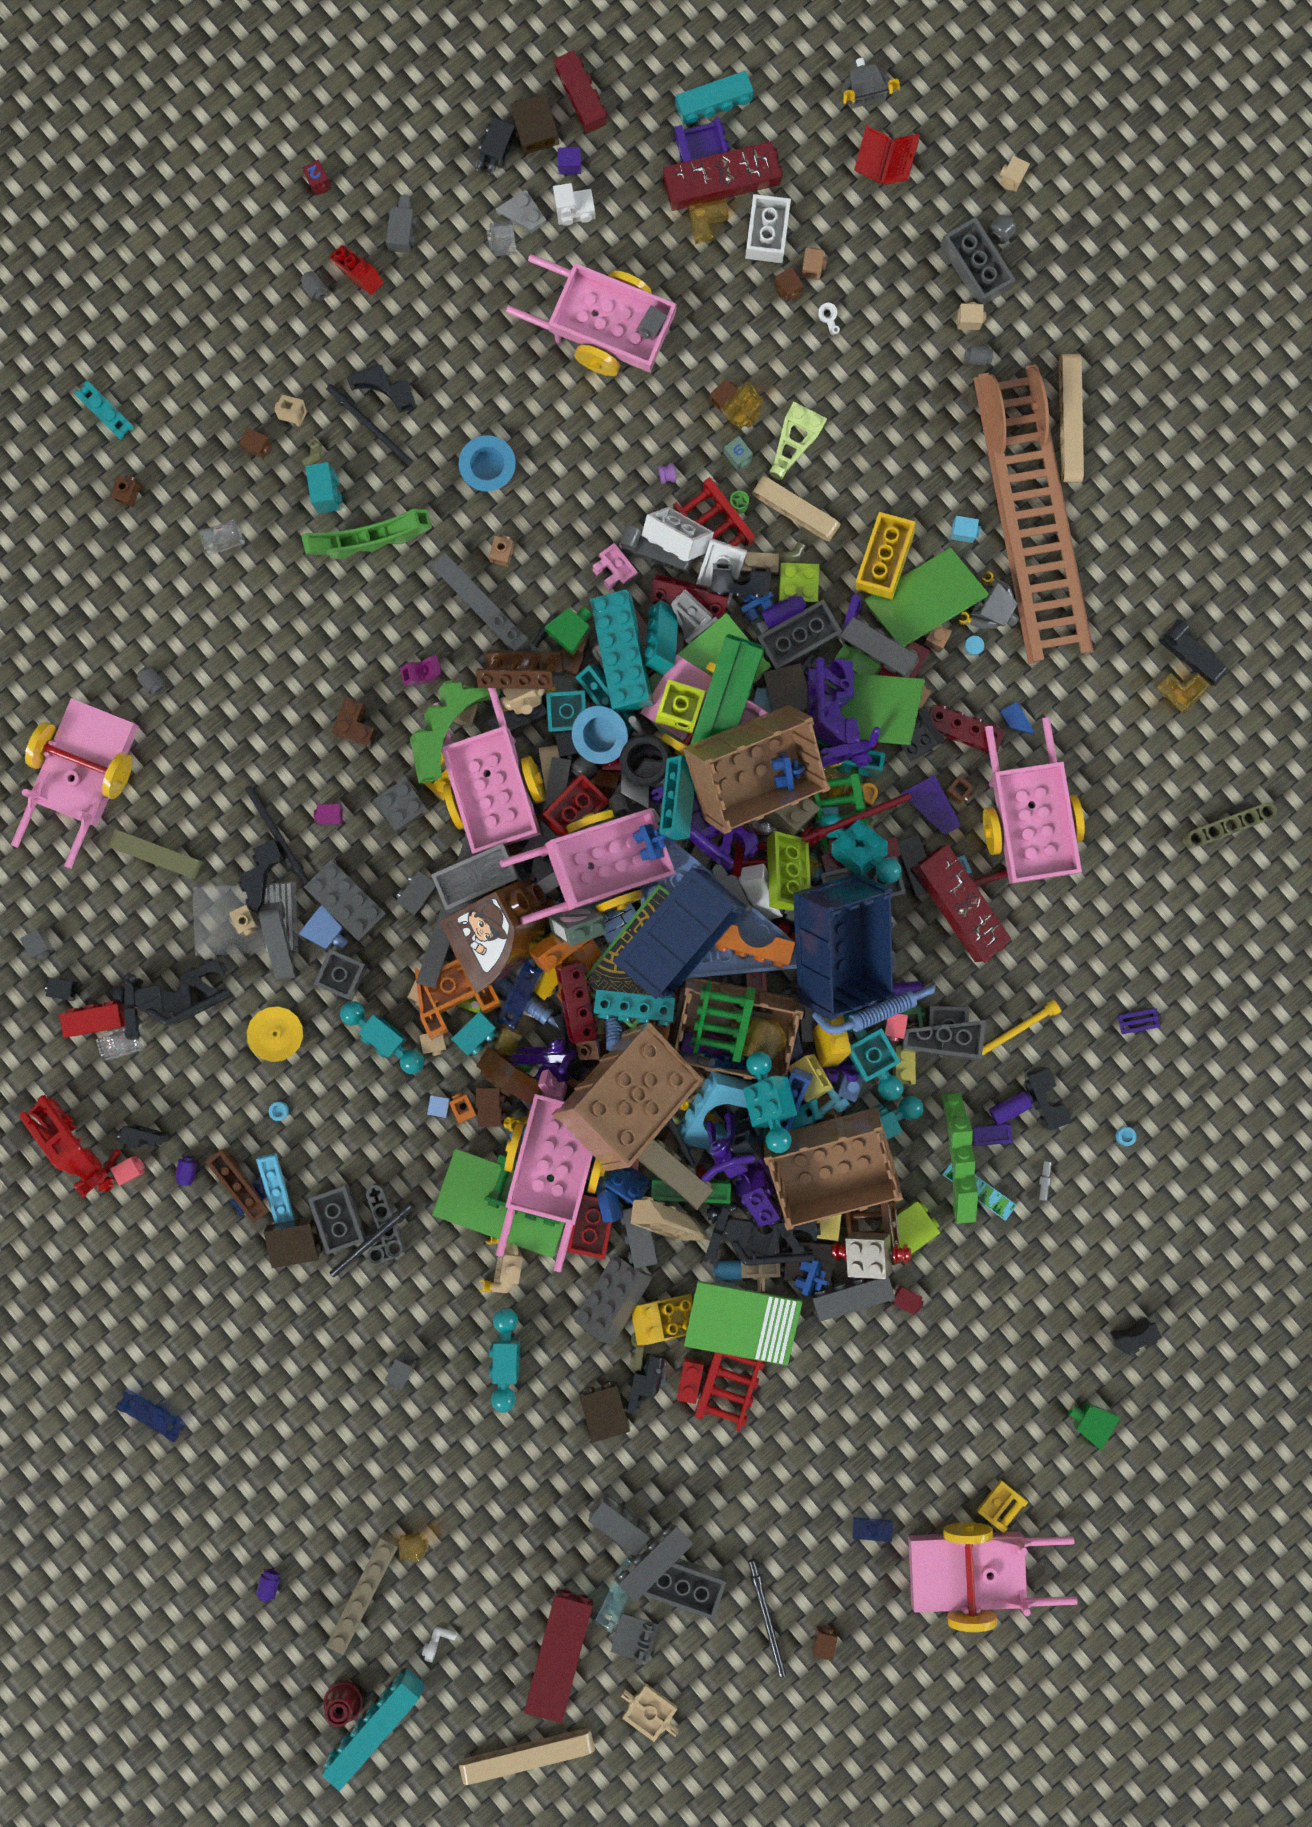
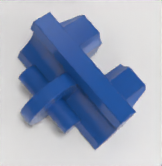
(750, 609)
(786, 779)
(653, 842)
(807, 1285)

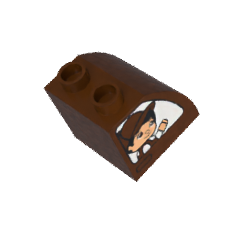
(490, 933)

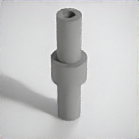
(1045, 1181)

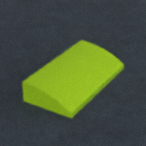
(786, 869)

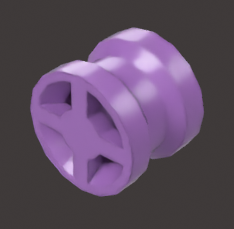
(667, 473)

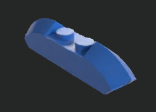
(607, 1200)

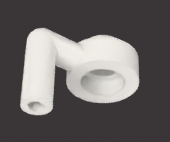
(829, 320)
(430, 1649)

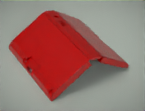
(884, 158)

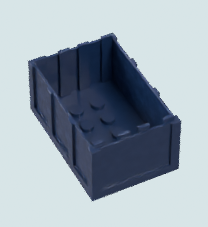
(679, 933)
(843, 945)

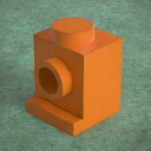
(462, 1115)

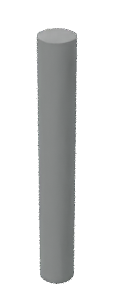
(636, 725)

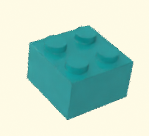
(323, 487)
(564, 709)
(475, 1034)

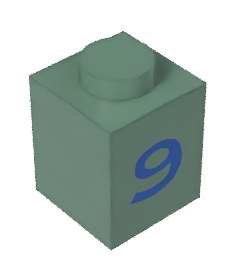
(738, 453)

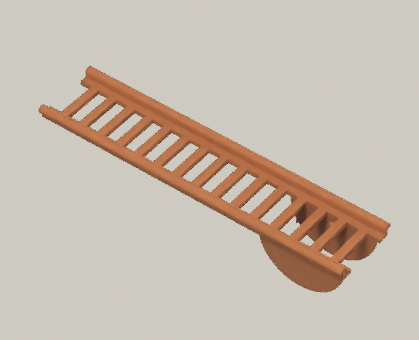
(994, 425)

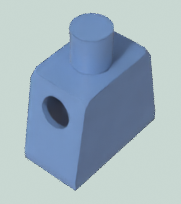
(324, 930)
(848, 1089)

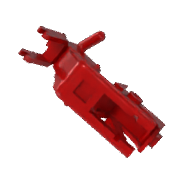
(64, 1149)

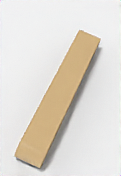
(1071, 418)
(526, 1756)

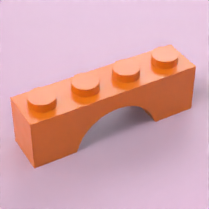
(778, 951)

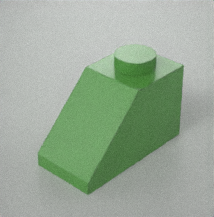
(861, 663)

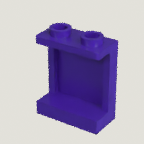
(701, 141)

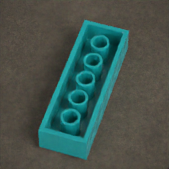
(621, 652)
(372, 1729)

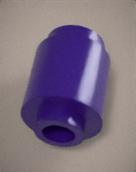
(186, 1170)
(268, 1585)

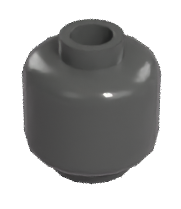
(1001, 229)
(584, 767)

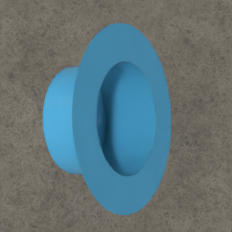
(487, 463)
(604, 729)

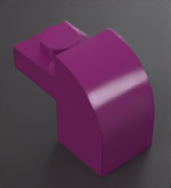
(421, 672)

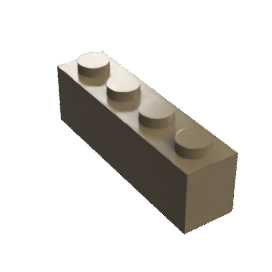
(675, 1174)

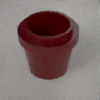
(343, 1695)

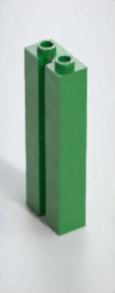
(729, 687)

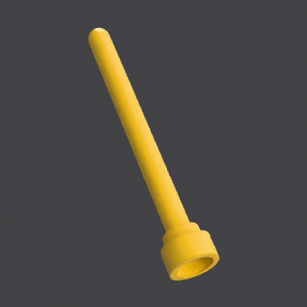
(1051, 1008)

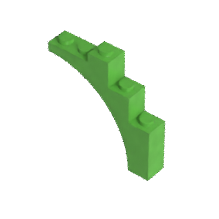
(368, 538)
(428, 743)
(962, 1158)

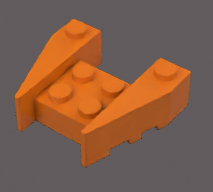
(554, 951)
(451, 989)

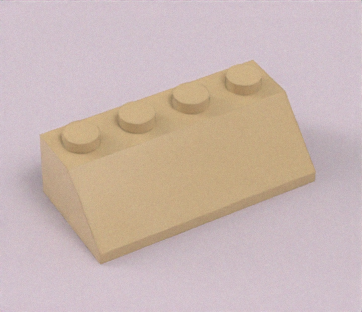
(666, 1220)

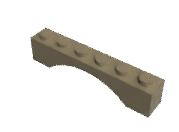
(363, 1593)

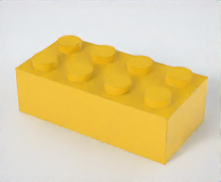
(885, 555)

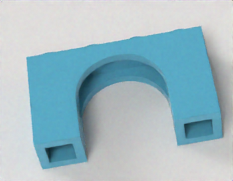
(716, 1090)

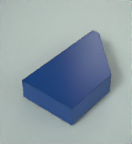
(1016, 719)

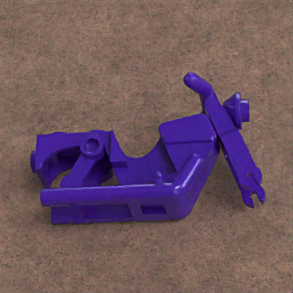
(826, 715)
(702, 831)
(554, 1058)
(752, 1176)

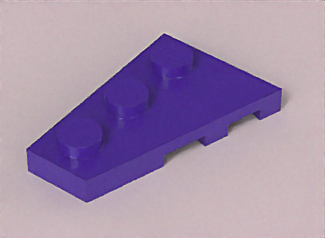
(933, 804)

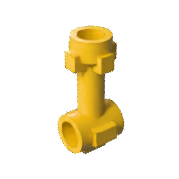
(510, 1122)

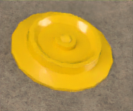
(274, 1034)

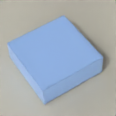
(438, 1106)

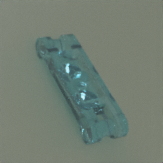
(613, 1604)

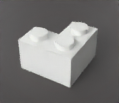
(572, 205)

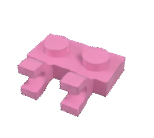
(617, 563)

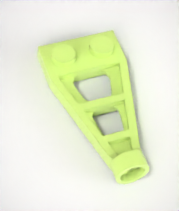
(805, 420)

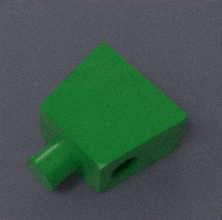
(569, 628)
(1094, 1423)

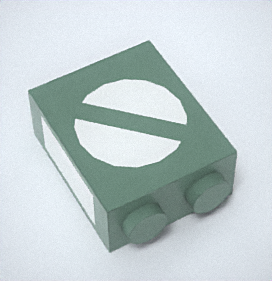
(577, 925)

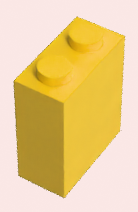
(831, 1047)

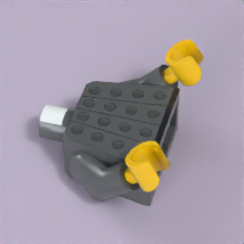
(867, 85)
(994, 609)

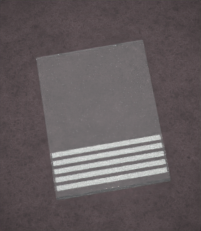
(216, 931)

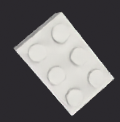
(768, 228)
(677, 533)

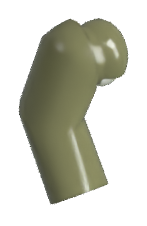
(315, 453)
(792, 556)

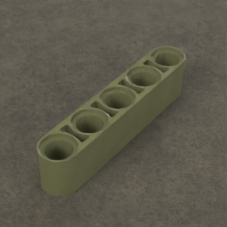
(1238, 824)
(155, 854)

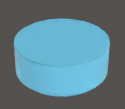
(974, 645)
(278, 1111)
(1126, 1136)

